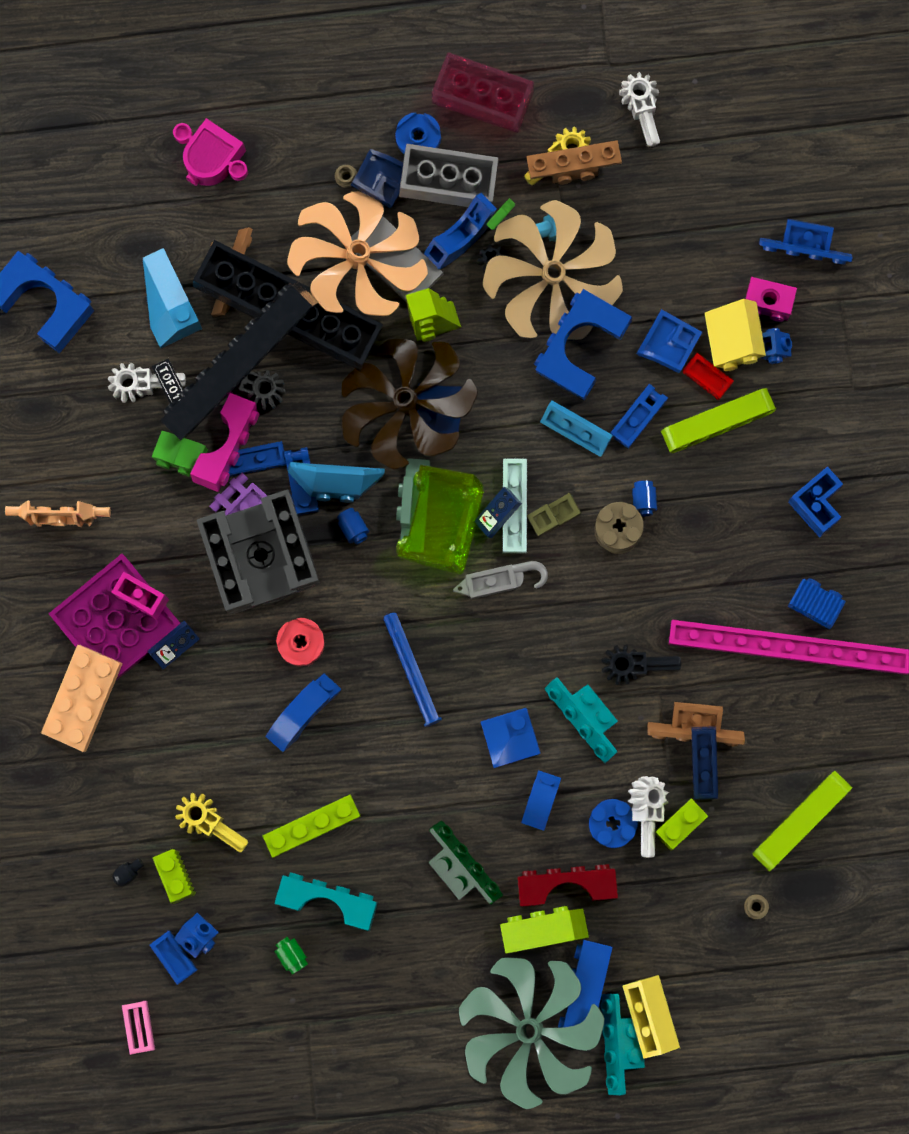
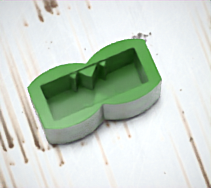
(177, 453)

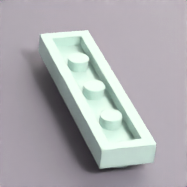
(516, 526)

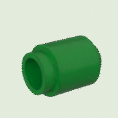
(291, 955)

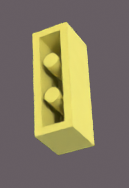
(651, 1016)

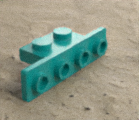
(587, 715)
(621, 1045)

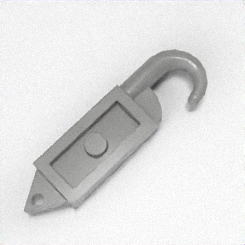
(499, 579)

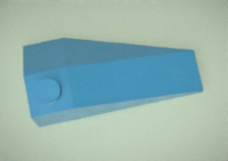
(168, 305)

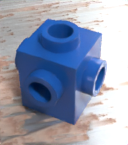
(776, 345)
(196, 936)

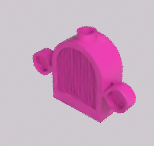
(210, 154)

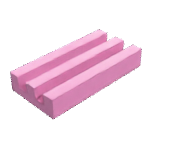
(148, 1028)

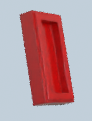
(707, 376)

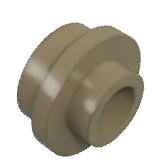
(342, 170)
(763, 903)

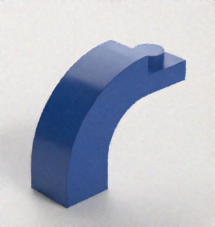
(462, 234)
(301, 711)

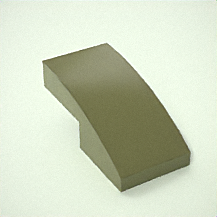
(554, 514)

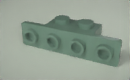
(409, 495)

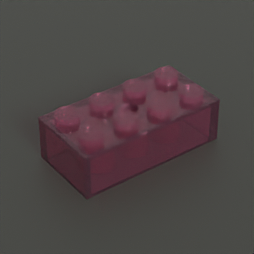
(482, 92)

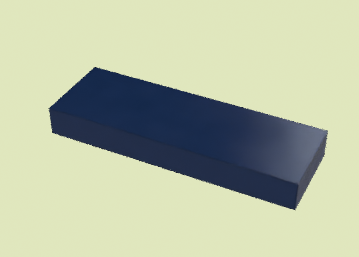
(704, 762)

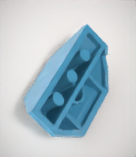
(334, 481)

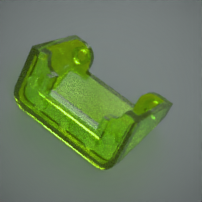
(442, 519)

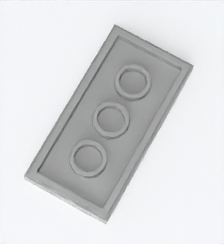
(399, 258)

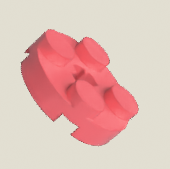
(288, 648)

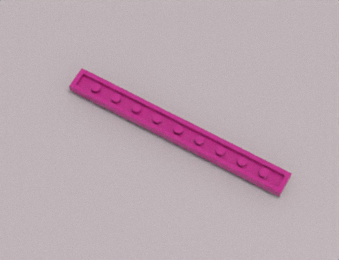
(789, 647)

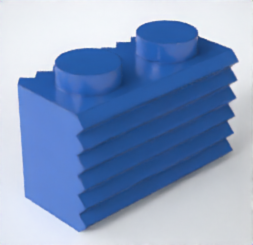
(817, 603)

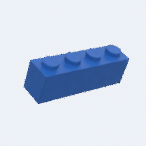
(591, 972)

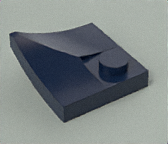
(379, 177)
(438, 422)

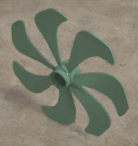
(580, 1036)

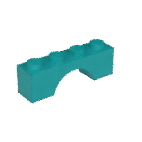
(296, 893)

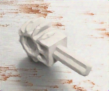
(642, 106)
(142, 382)
(648, 808)

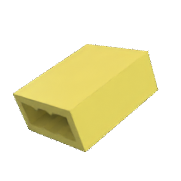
(735, 334)

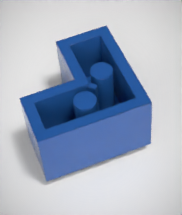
(812, 502)

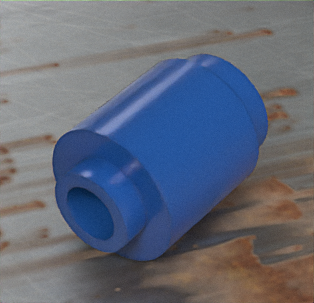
(644, 497)
(353, 526)

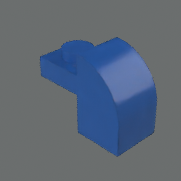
(541, 800)

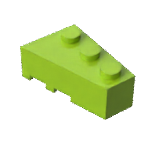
(431, 314)
(543, 929)

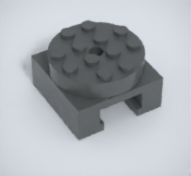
(238, 537)

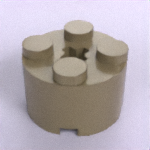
(627, 517)

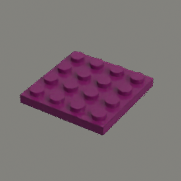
(109, 624)

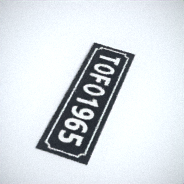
(168, 380)

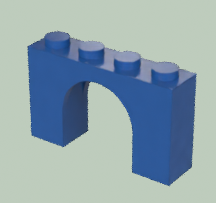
(71, 309)
(586, 311)

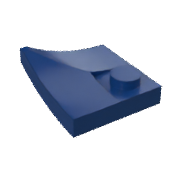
(669, 341)
(510, 737)

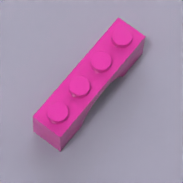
(213, 468)

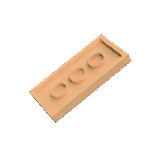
(81, 698)

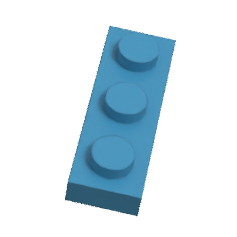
(576, 428)

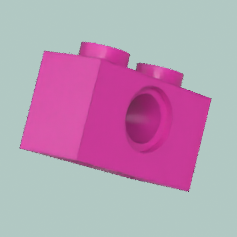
(781, 294)
(140, 595)

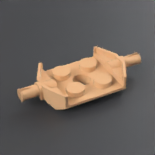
(65, 516)

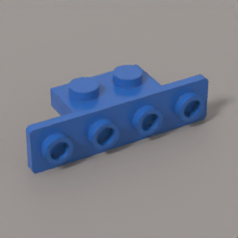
(807, 239)

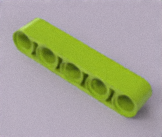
(718, 420)
(802, 820)

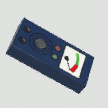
(497, 512)
(173, 644)

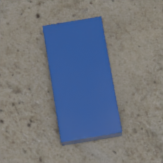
(173, 957)

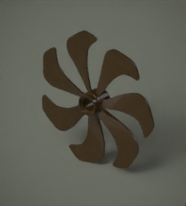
(427, 440)

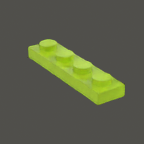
(311, 826)

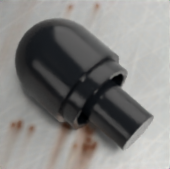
(127, 872)

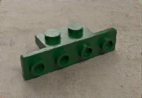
(459, 868)

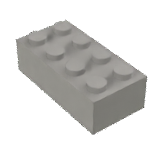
(446, 175)

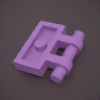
(248, 498)

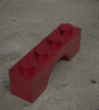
(598, 883)

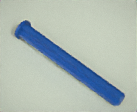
(411, 669)

